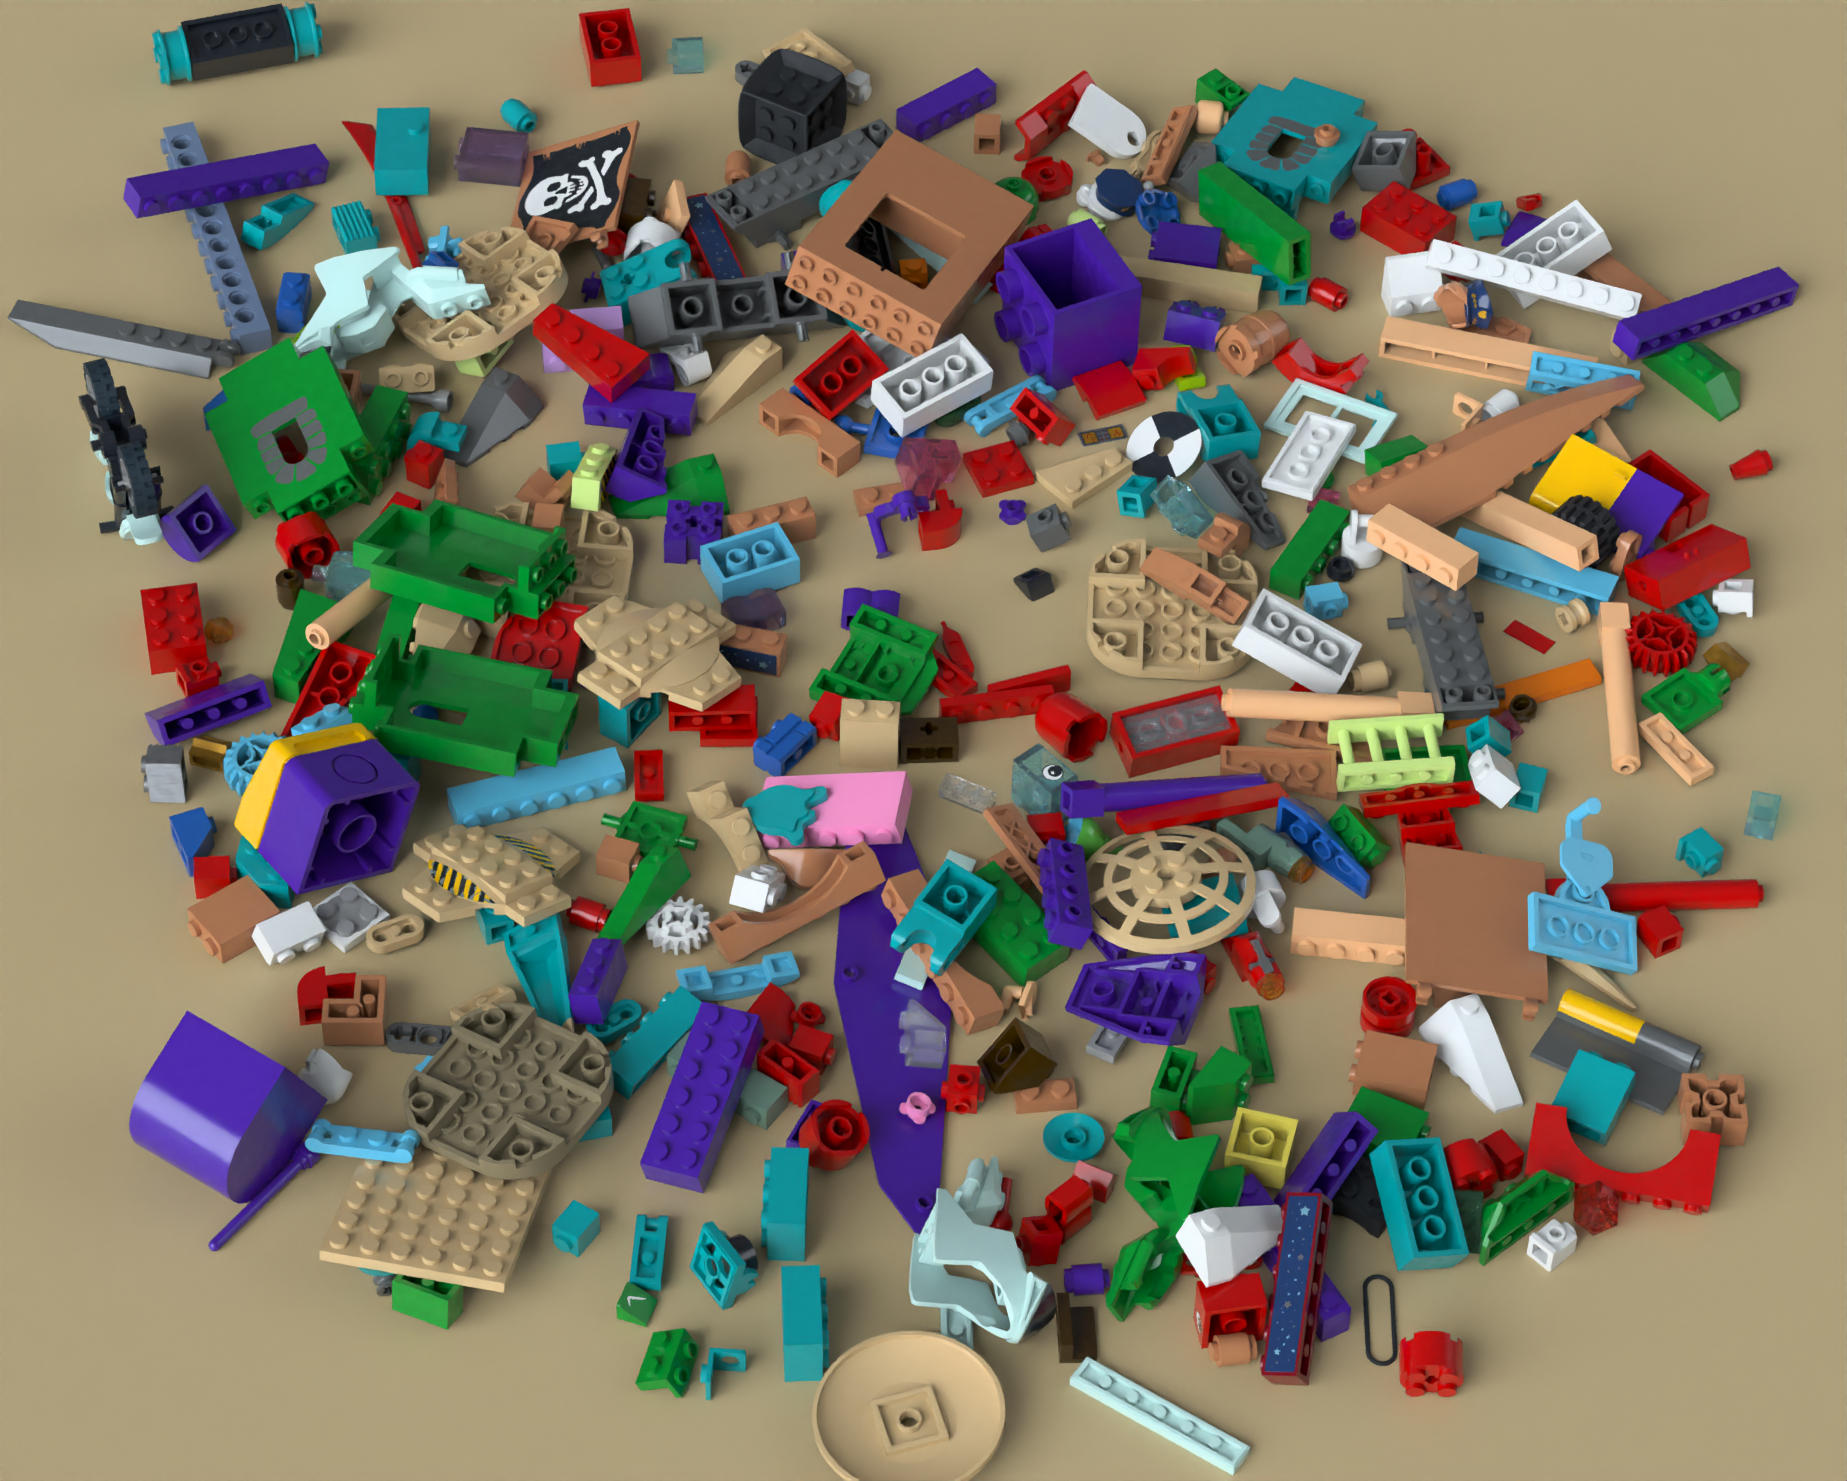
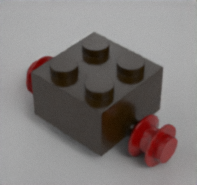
(635, 207)

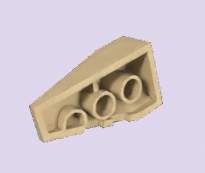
(738, 376)
(444, 630)

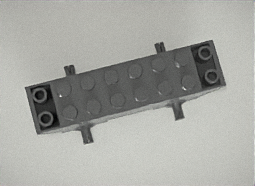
(778, 198)
(725, 310)
(1447, 646)

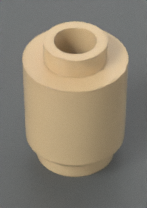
(1369, 676)

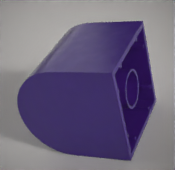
(222, 1110)

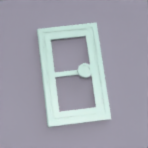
(1384, 417)

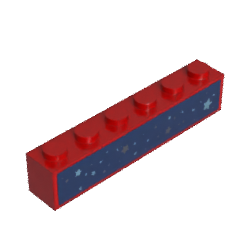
(709, 242)

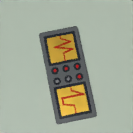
(1102, 435)

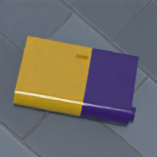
(1629, 494)

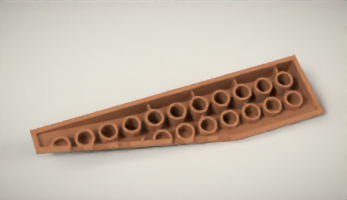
(1476, 462)

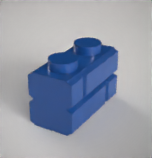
(293, 302)
(784, 745)

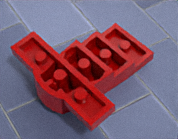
(1422, 811)

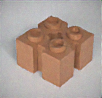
(1713, 1107)

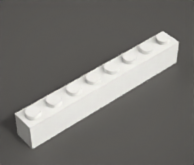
(1532, 280)

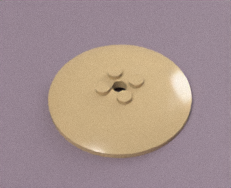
(904, 1377)

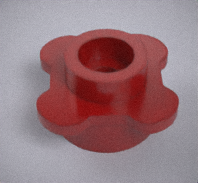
(809, 1010)

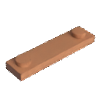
(1169, 145)

